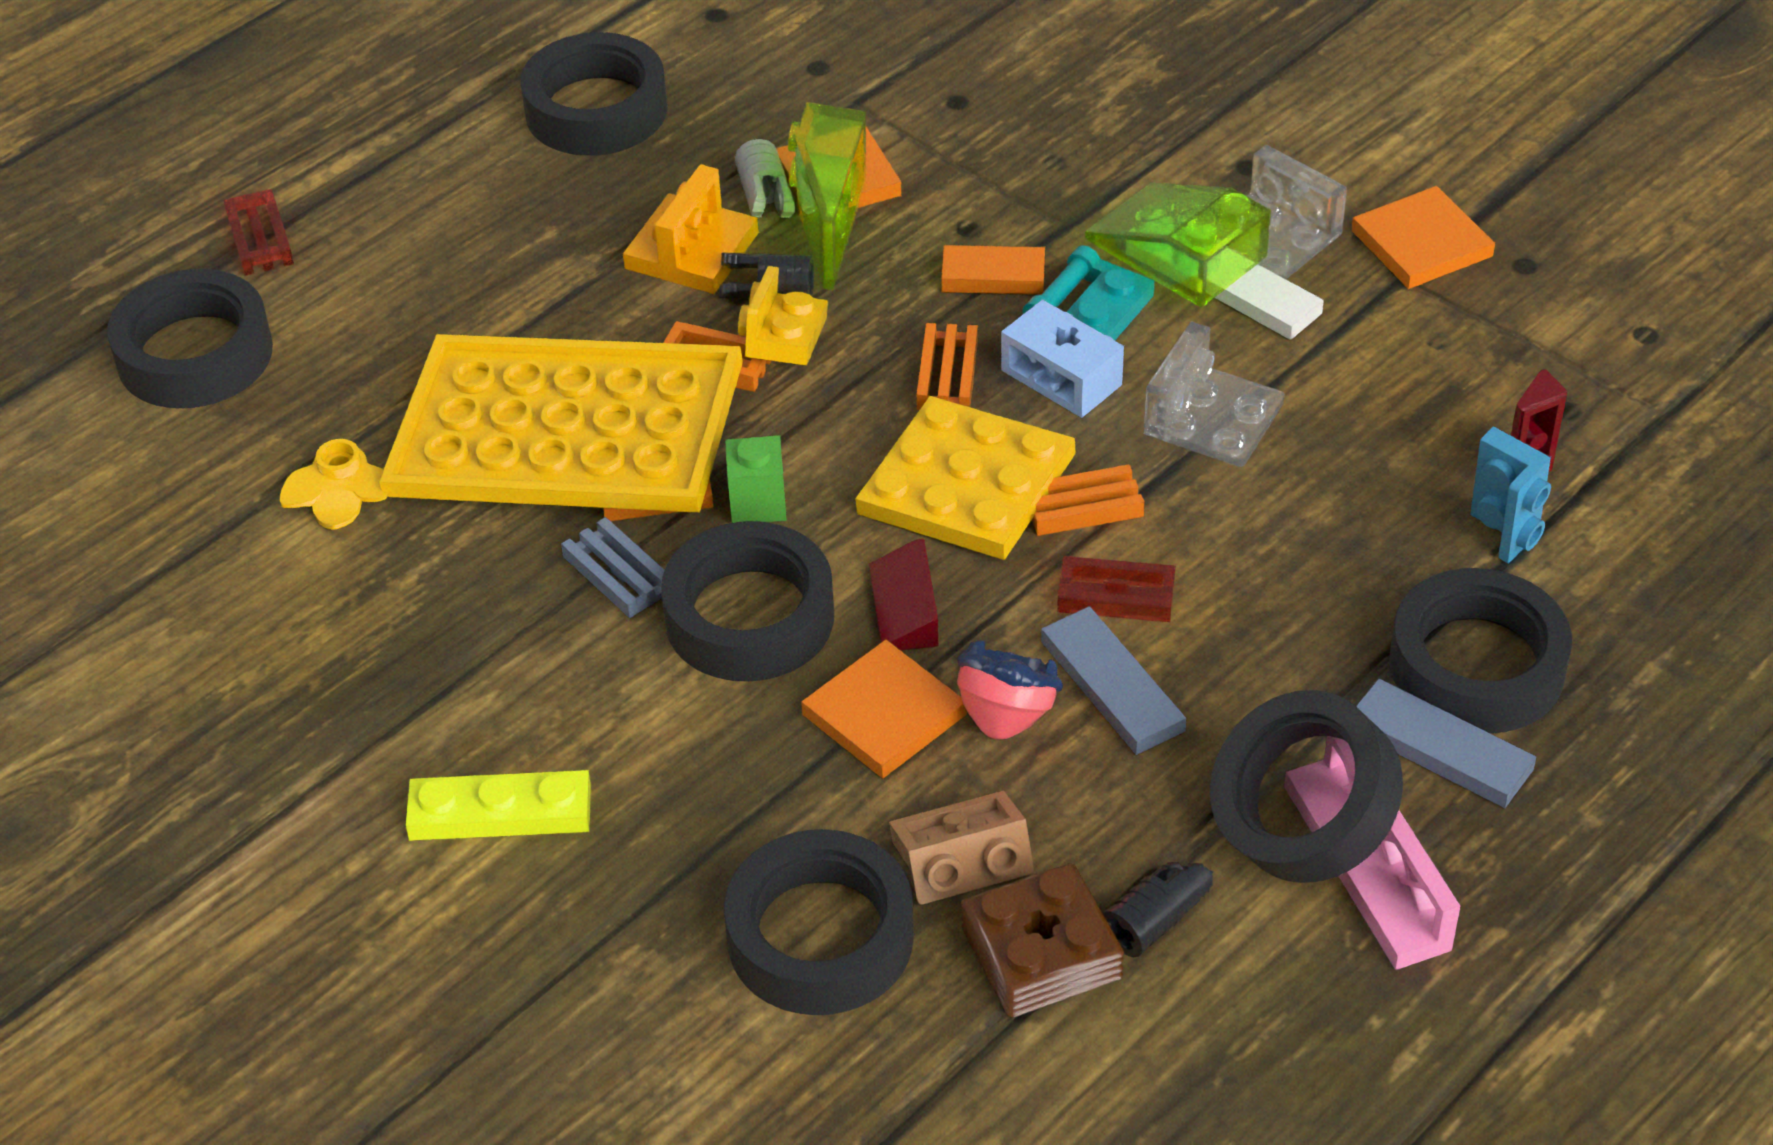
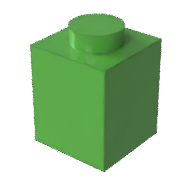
(755, 479)

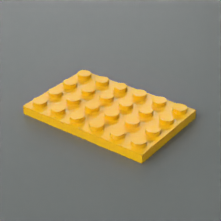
(564, 423)

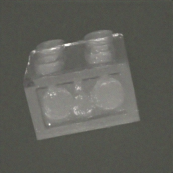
(1303, 207)
(1207, 407)

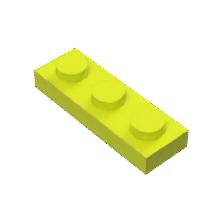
(498, 805)

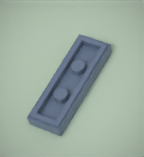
(1113, 680)
(1448, 744)

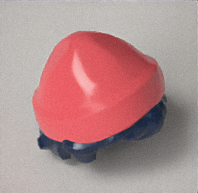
(1005, 690)

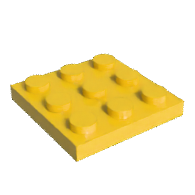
(965, 477)

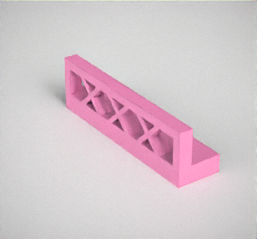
(1398, 883)

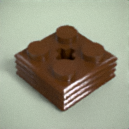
(1009, 931)

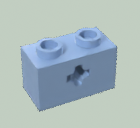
(1062, 358)

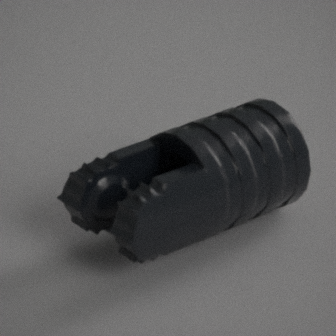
(795, 272)
(1157, 905)

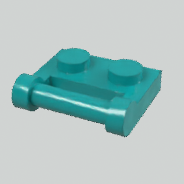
(1108, 302)

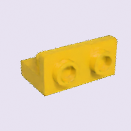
(780, 324)

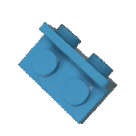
(1511, 491)

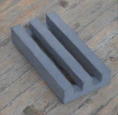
(626, 551)

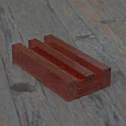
(264, 254)
(1116, 597)

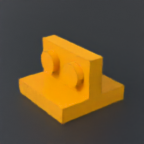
(689, 234)

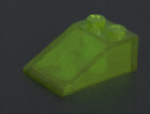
(828, 180)
(1187, 237)

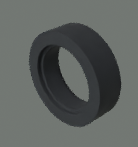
(598, 129)
(198, 379)
(1492, 598)
(753, 652)
(1357, 826)
(829, 984)

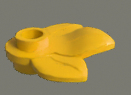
(334, 484)

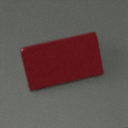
(1540, 414)
(905, 597)

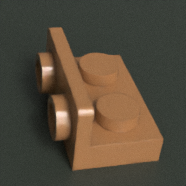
(963, 846)

